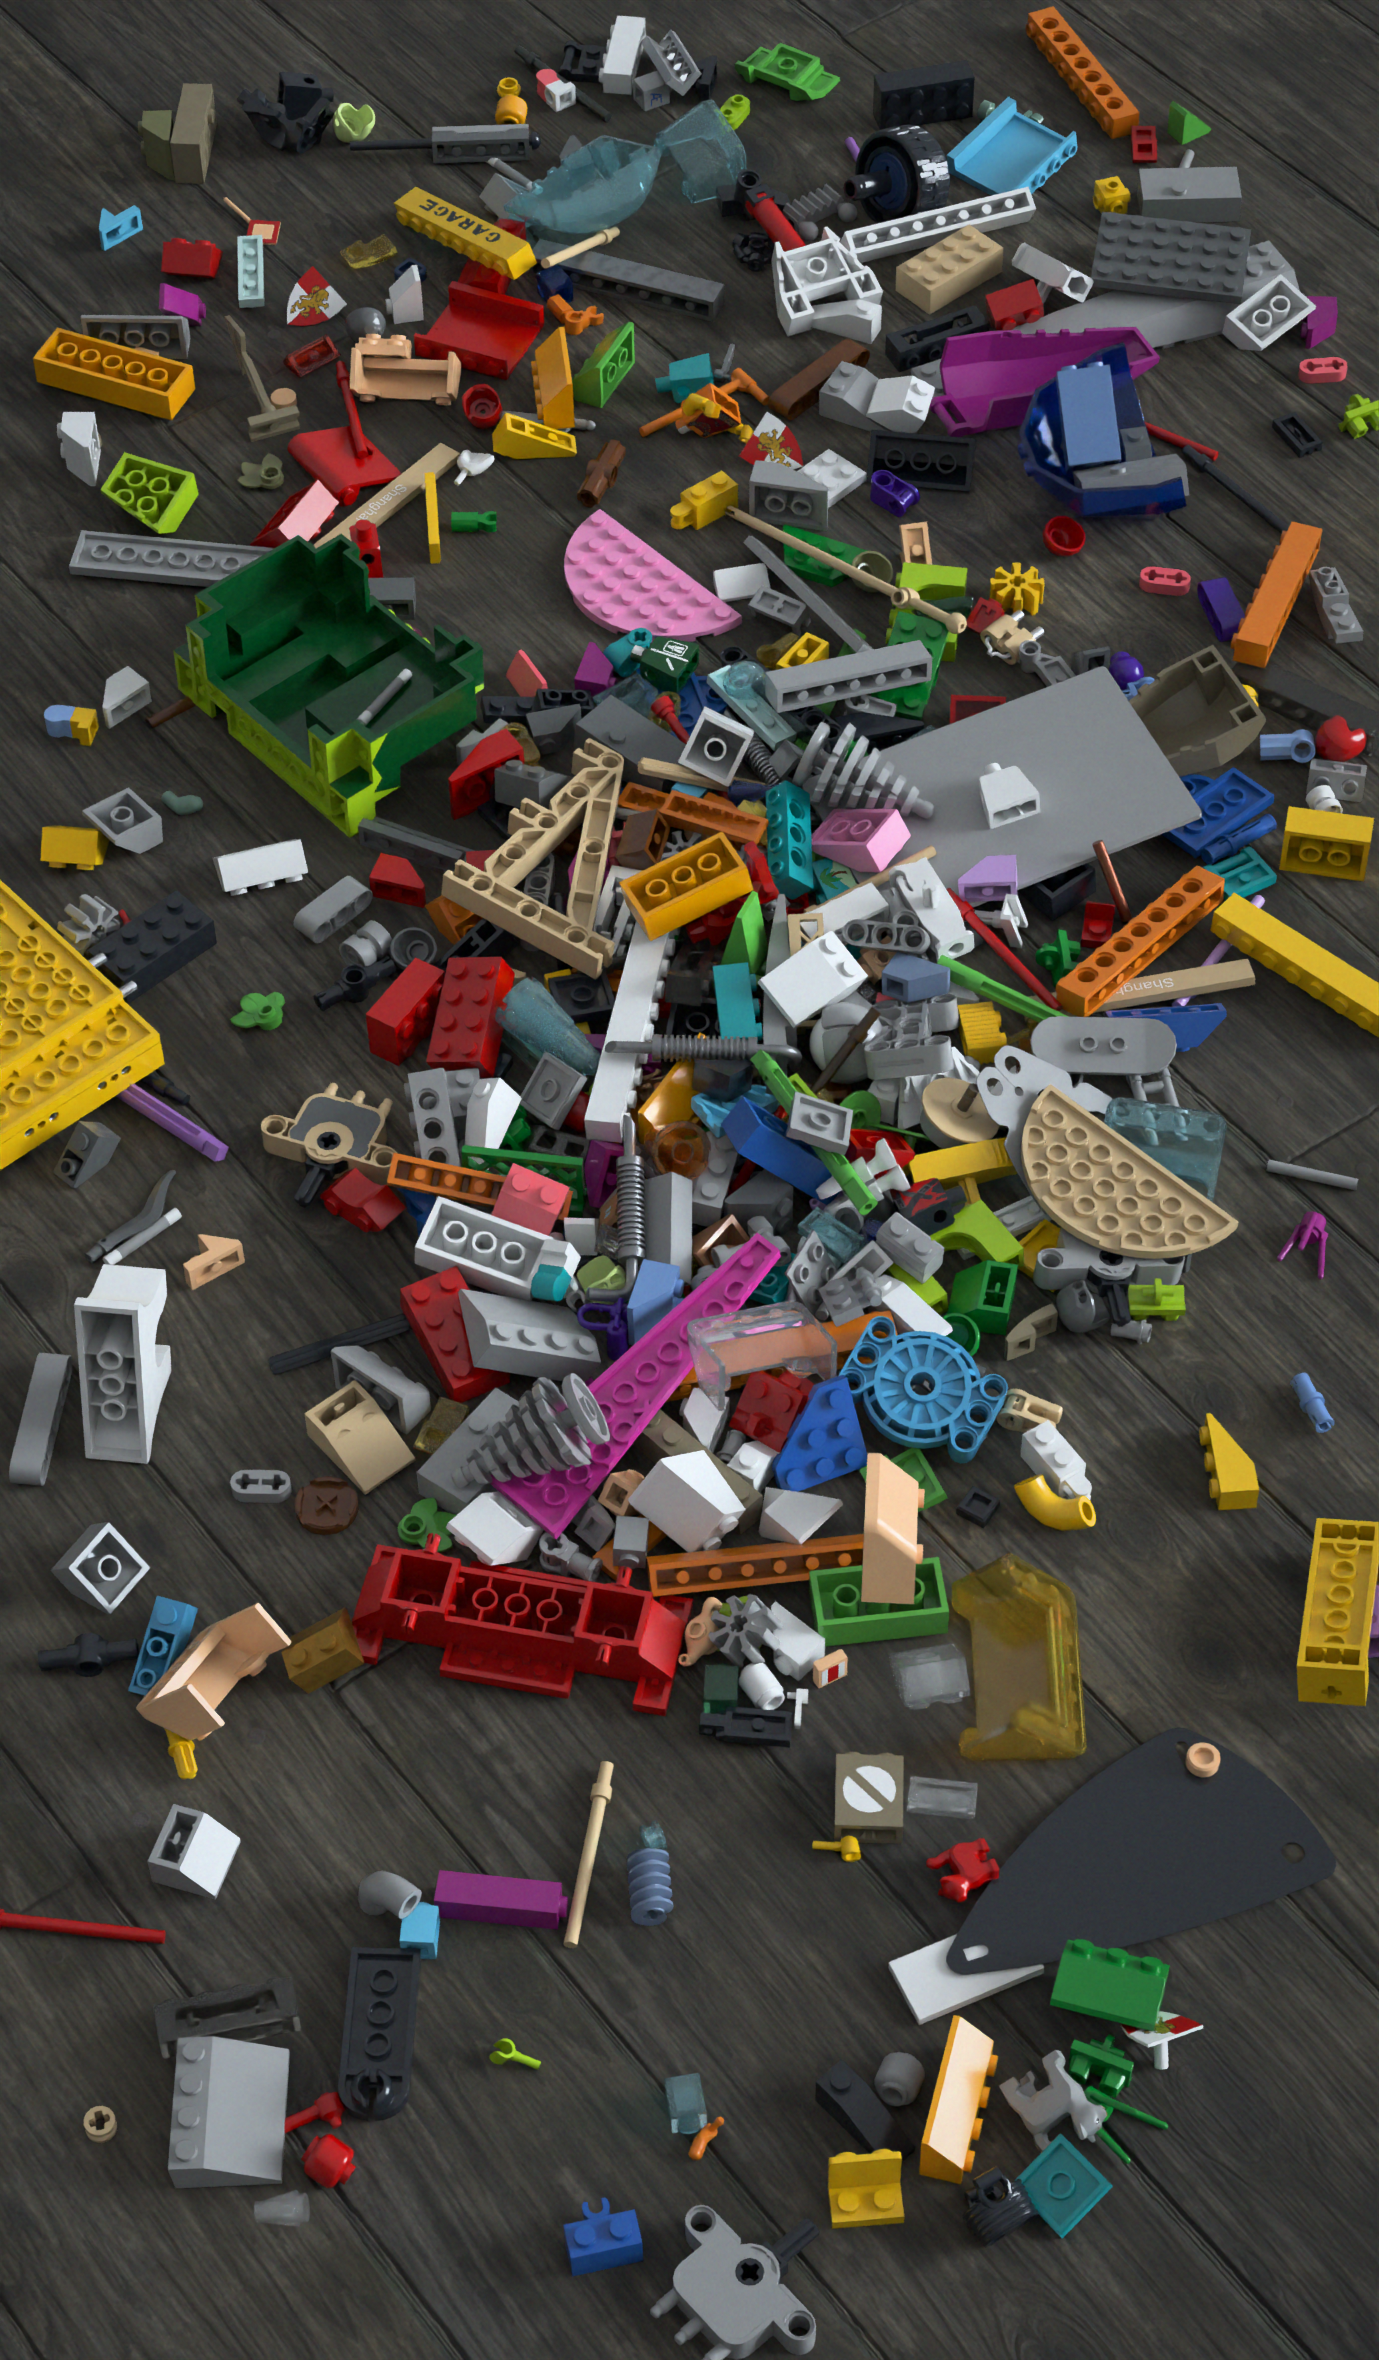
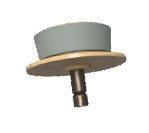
(955, 1113)

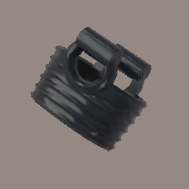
(997, 2218)

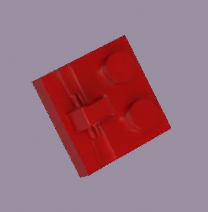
(768, 1409)

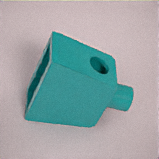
(686, 377)

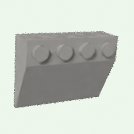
(527, 1337)
(228, 2113)

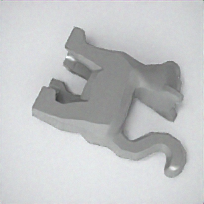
(1052, 2104)

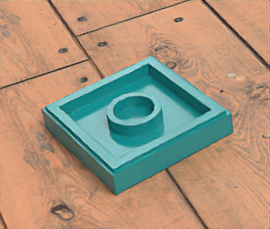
(1063, 2185)

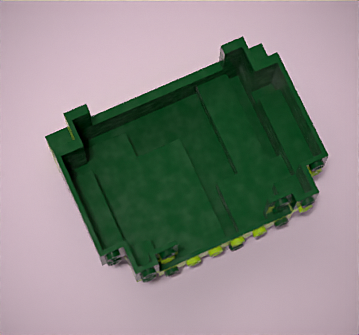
(302, 653)

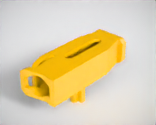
(963, 1166)

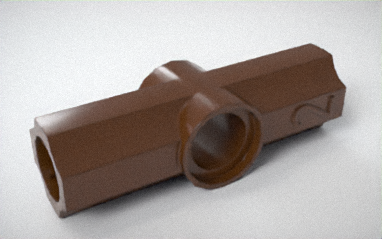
(601, 473)

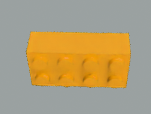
(686, 886)

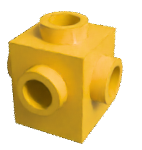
(1111, 195)

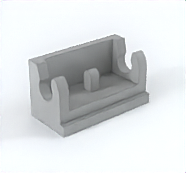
(780, 608)

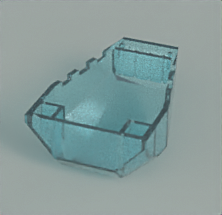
(591, 188)

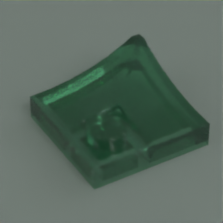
(952, 605)

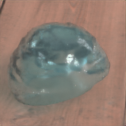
(744, 680)

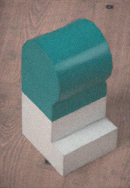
(555, 1270)

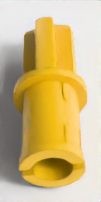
(182, 1752)

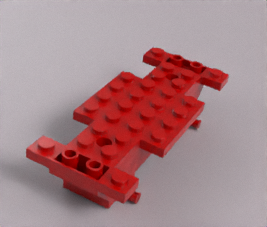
(522, 1624)

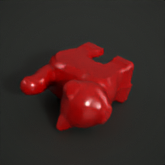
(968, 1869)

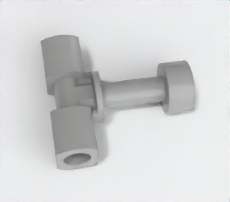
(755, 1225)

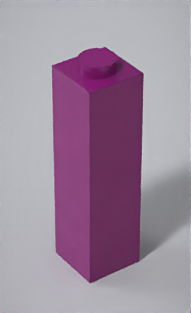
(500, 1899)

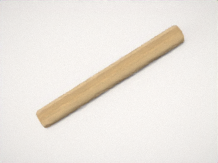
(682, 774)

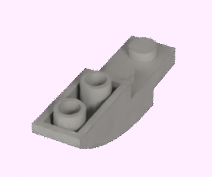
(1333, 606)

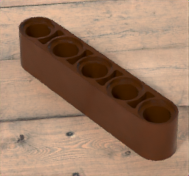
(803, 389)

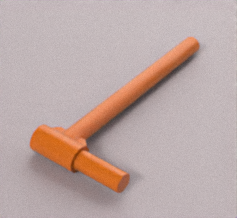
(739, 381)

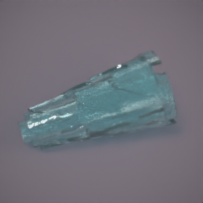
(545, 1025)

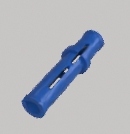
(1230, 844)

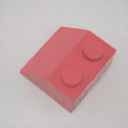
(530, 1200)

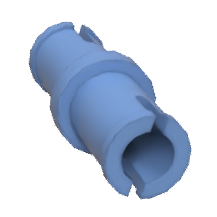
(1312, 1402)

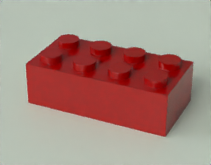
(465, 1021)
(438, 1323)

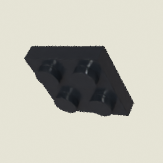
(583, 996)

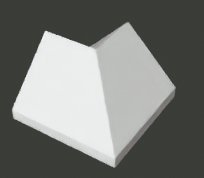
(794, 1514)

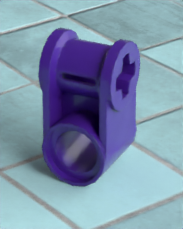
(891, 492)

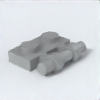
(847, 1299)

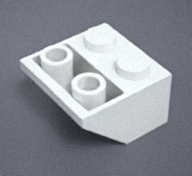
(495, 1530)

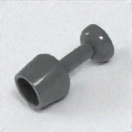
(854, 1220)

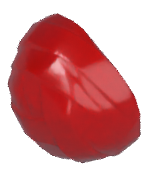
(1063, 536)

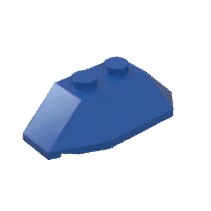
(1188, 1023)

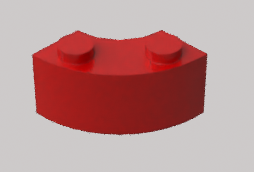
(362, 1201)

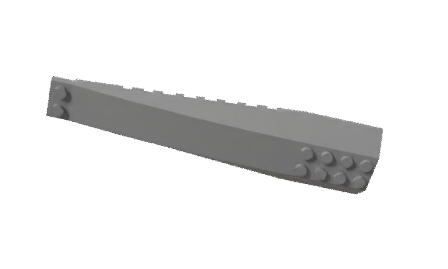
(1156, 316)

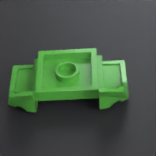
(789, 69)

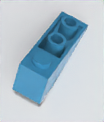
(163, 1642)

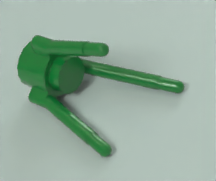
(1099, 2098)

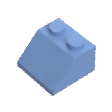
(653, 1297)

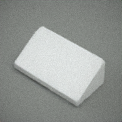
(740, 581)

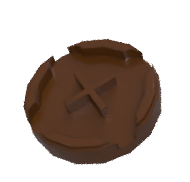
(326, 1505)

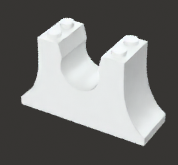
(120, 1363)

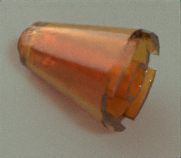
(678, 1148)

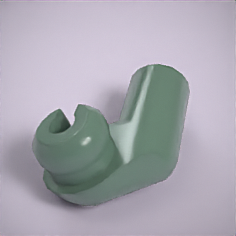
(182, 805)

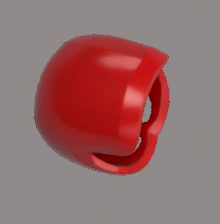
(479, 399)
(1337, 742)

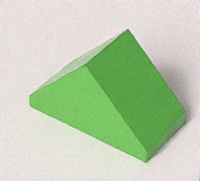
(1184, 125)

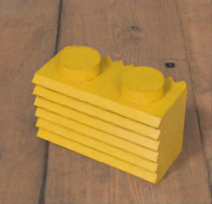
(980, 1031)

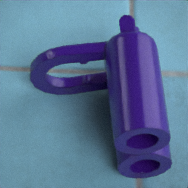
(615, 1330)

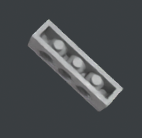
(433, 1084)

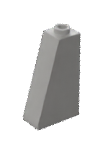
(669, 1222)

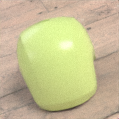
(351, 123)
(601, 1274)

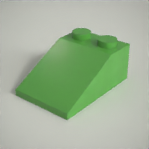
(748, 939)

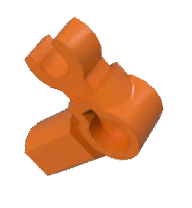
(574, 321)

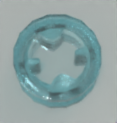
(653, 1836)

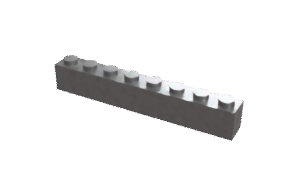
(636, 282)

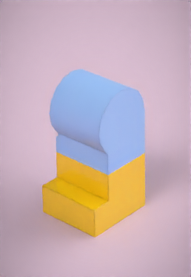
(72, 722)

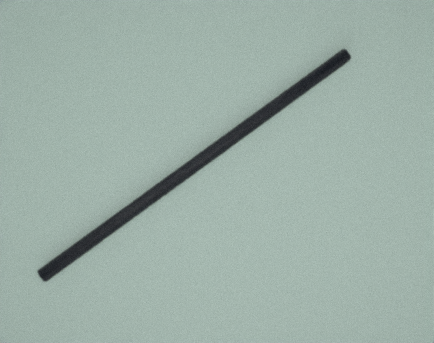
(374, 1331)

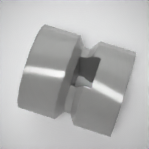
(367, 946)

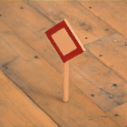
(268, 229)

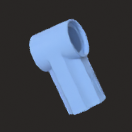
(1284, 746)

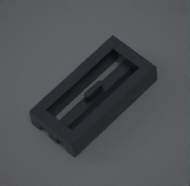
(1293, 437)

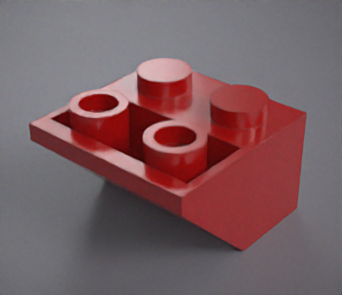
(190, 259)

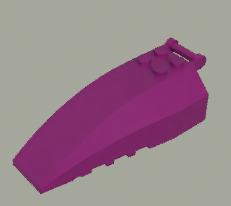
(995, 373)

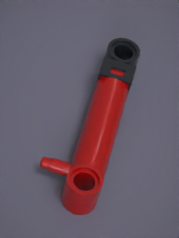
(760, 204)

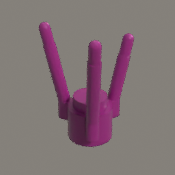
(1309, 1230)

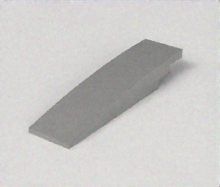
(775, 1026)

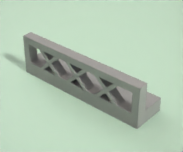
(669, 67)

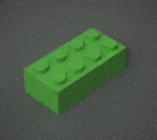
(846, 1620)

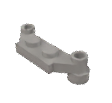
(1049, 668)

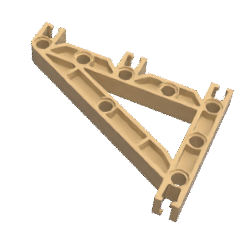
(535, 833)

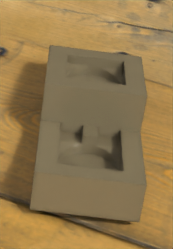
(1022, 1337)

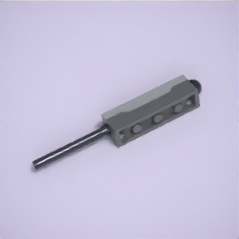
(466, 143)

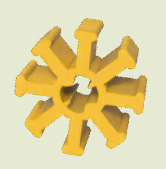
(1017, 589)

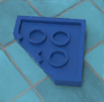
(822, 1439)

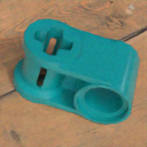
(620, 651)

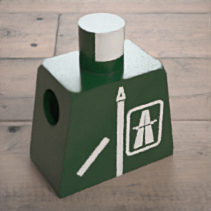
(667, 663)

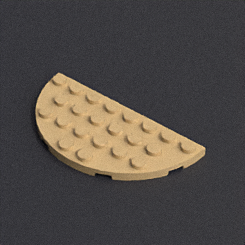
(1111, 1189)

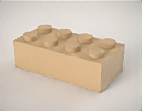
(949, 269)

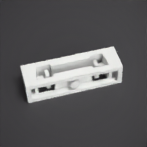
(624, 924)

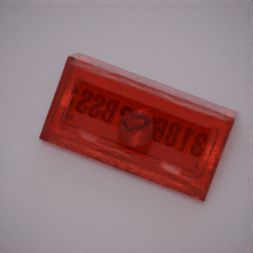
(311, 356)

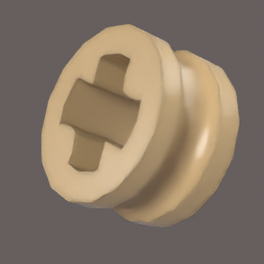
(110, 2124)

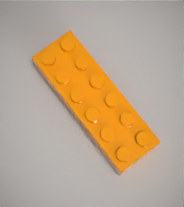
(114, 373)

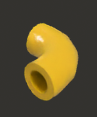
(1052, 1509)

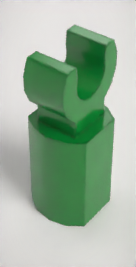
(473, 521)

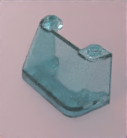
(703, 150)

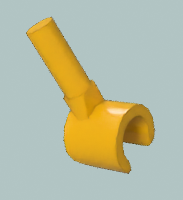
(847, 1845)

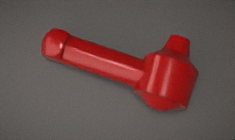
(326, 2107)

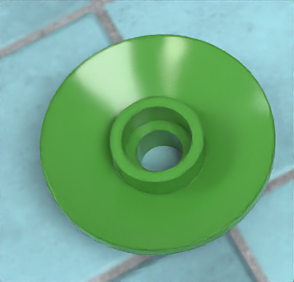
(865, 1109)

